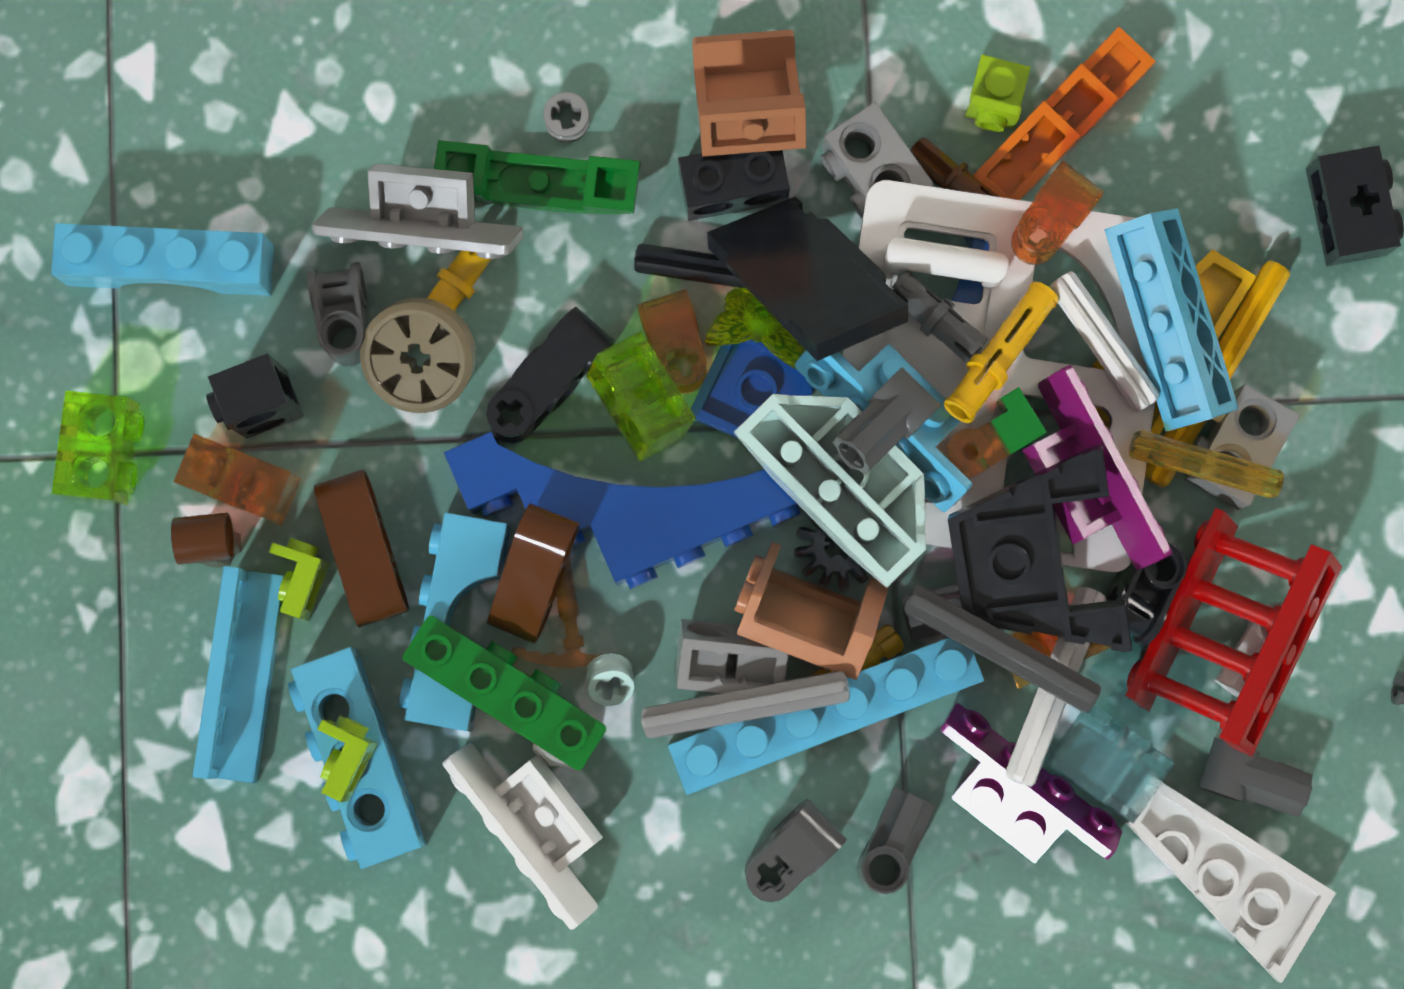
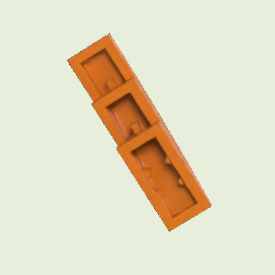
(1065, 117)

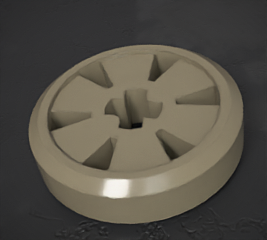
(398, 377)

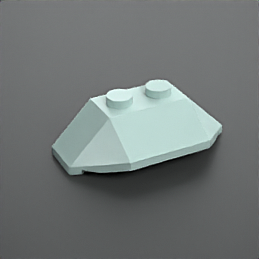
(868, 516)

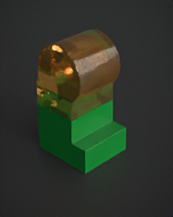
(984, 447)

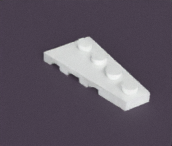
(1242, 883)

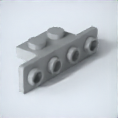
(419, 210)

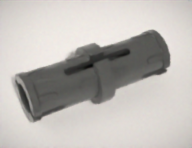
(939, 317)

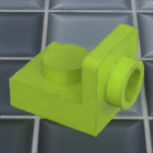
(997, 93)
(300, 588)
(345, 767)

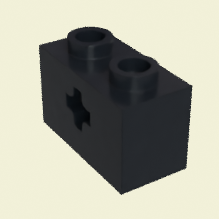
(1344, 230)

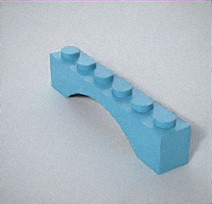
(874, 696)

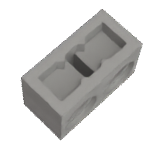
(888, 160)
(1230, 439)
(721, 661)

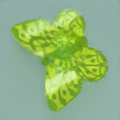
(747, 320)

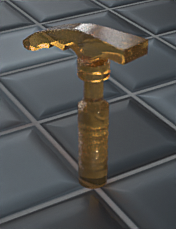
(568, 612)

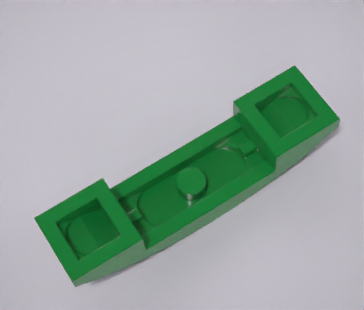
(544, 182)

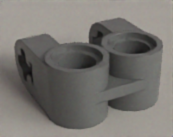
(803, 842)

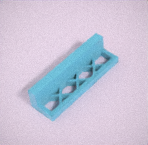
(1171, 318)
(239, 676)

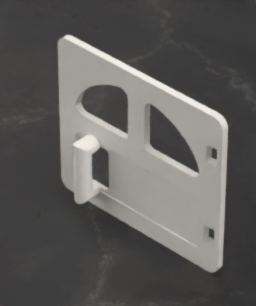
(901, 206)

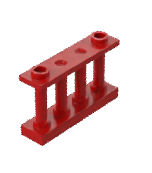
(1262, 672)

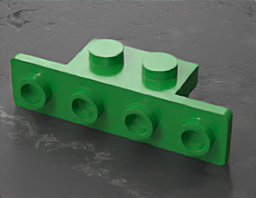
(505, 692)

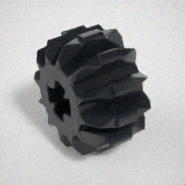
(834, 565)

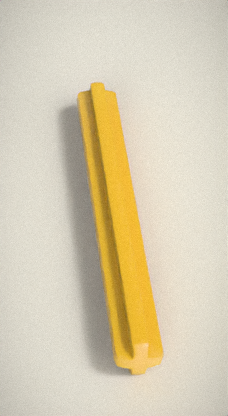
(1233, 346)

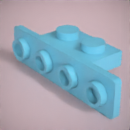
(838, 378)

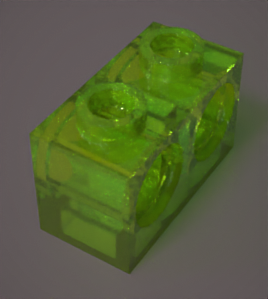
(640, 396)
(82, 448)

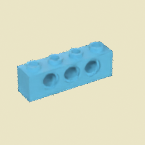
(399, 828)

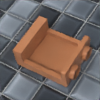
(748, 93)
(808, 619)

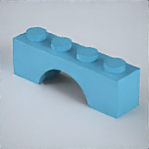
(131, 255)
(466, 555)

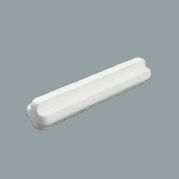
(1104, 342)

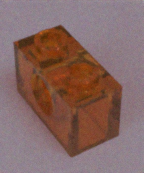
(237, 479)

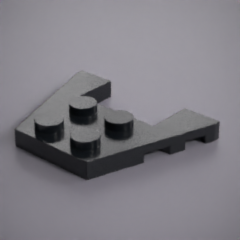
(1013, 559)

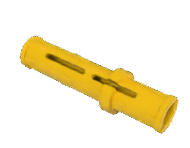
(1000, 354)

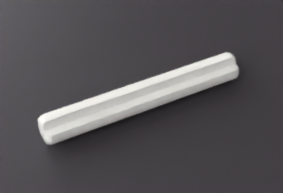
(1046, 708)

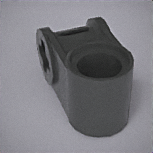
(338, 304)

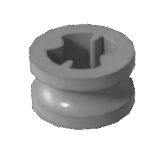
(578, 107)

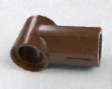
(205, 540)

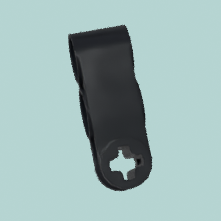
(548, 375)

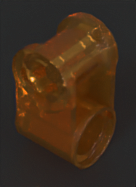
(1057, 210)
(674, 333)

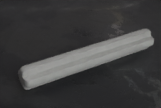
(745, 704)

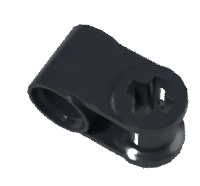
(1148, 597)

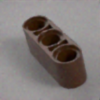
(361, 548)
(532, 573)

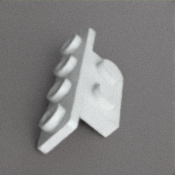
(536, 825)

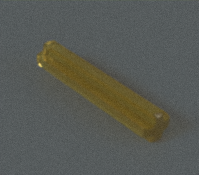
(1206, 464)

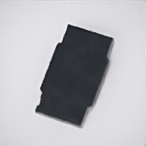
(809, 277)

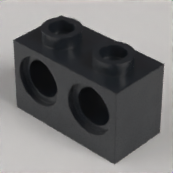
(732, 182)
(253, 397)

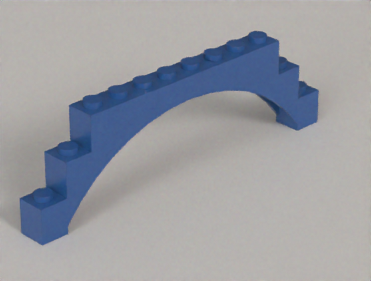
(635, 524)

